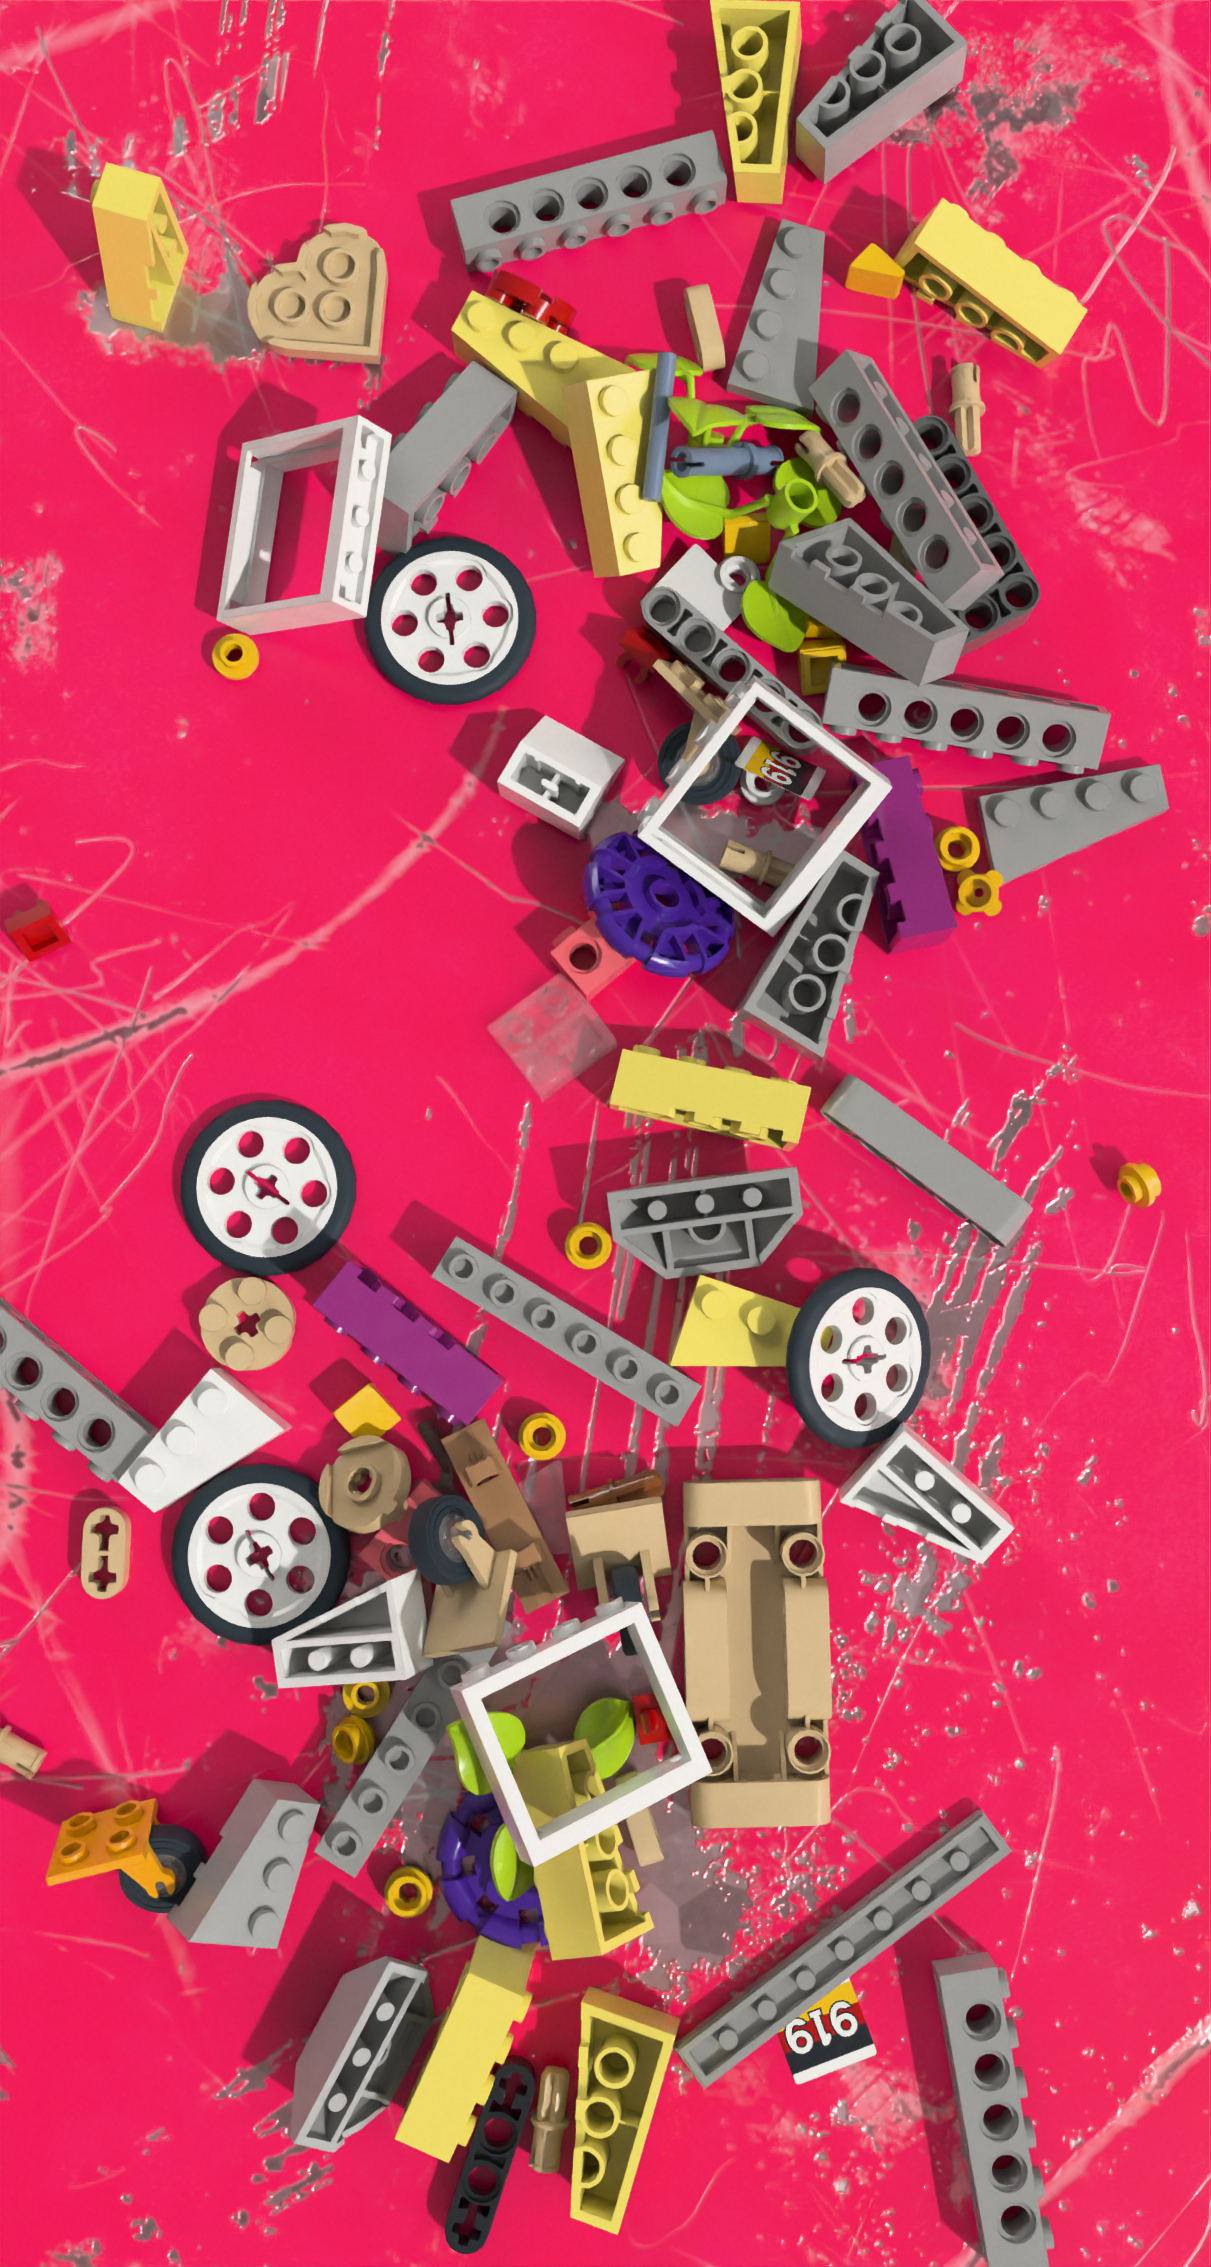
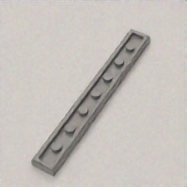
(841, 1948)

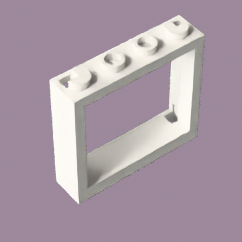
(352, 531)
(820, 855)
(616, 1804)

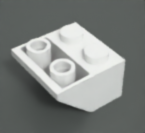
(559, 776)

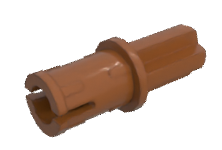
(628, 1489)

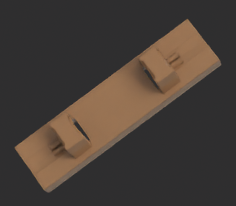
(505, 1514)

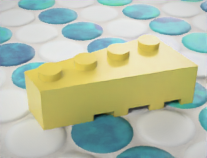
(758, 77)
(989, 285)
(528, 359)
(609, 448)
(710, 1098)
(585, 1889)
(465, 2048)
(619, 2083)

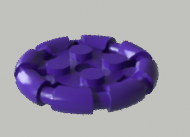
(633, 875)
(465, 1888)

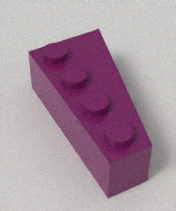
(901, 847)
(409, 1342)

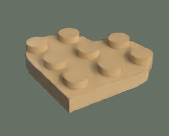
(325, 301)

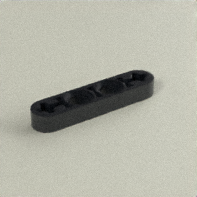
(492, 2154)

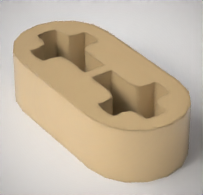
(704, 327)
(94, 1551)
(642, 1830)

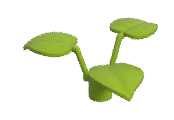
(702, 417)
(698, 510)
(610, 1733)

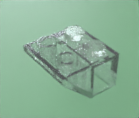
(552, 1036)

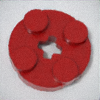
(530, 301)

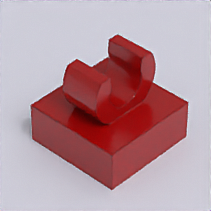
(644, 648)
(37, 930)
(650, 1719)

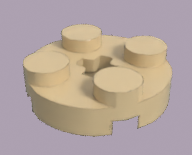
(221, 1318)
(388, 1491)

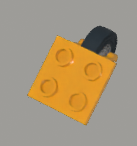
(152, 1857)

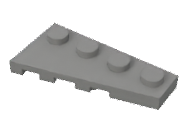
(781, 336)
(1049, 821)

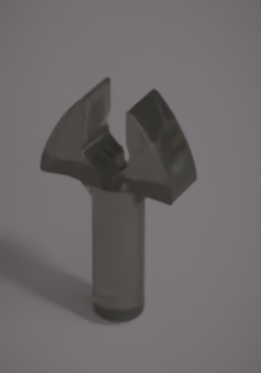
(432, 1437)

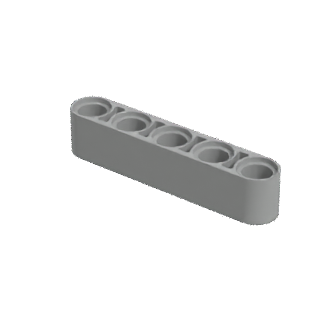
(718, 654)
(926, 1160)

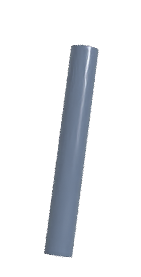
(659, 427)

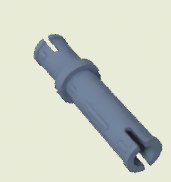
(739, 461)

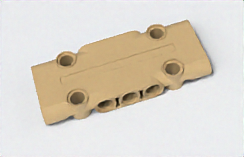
(757, 1652)

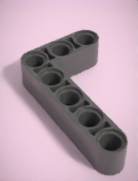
(1018, 578)

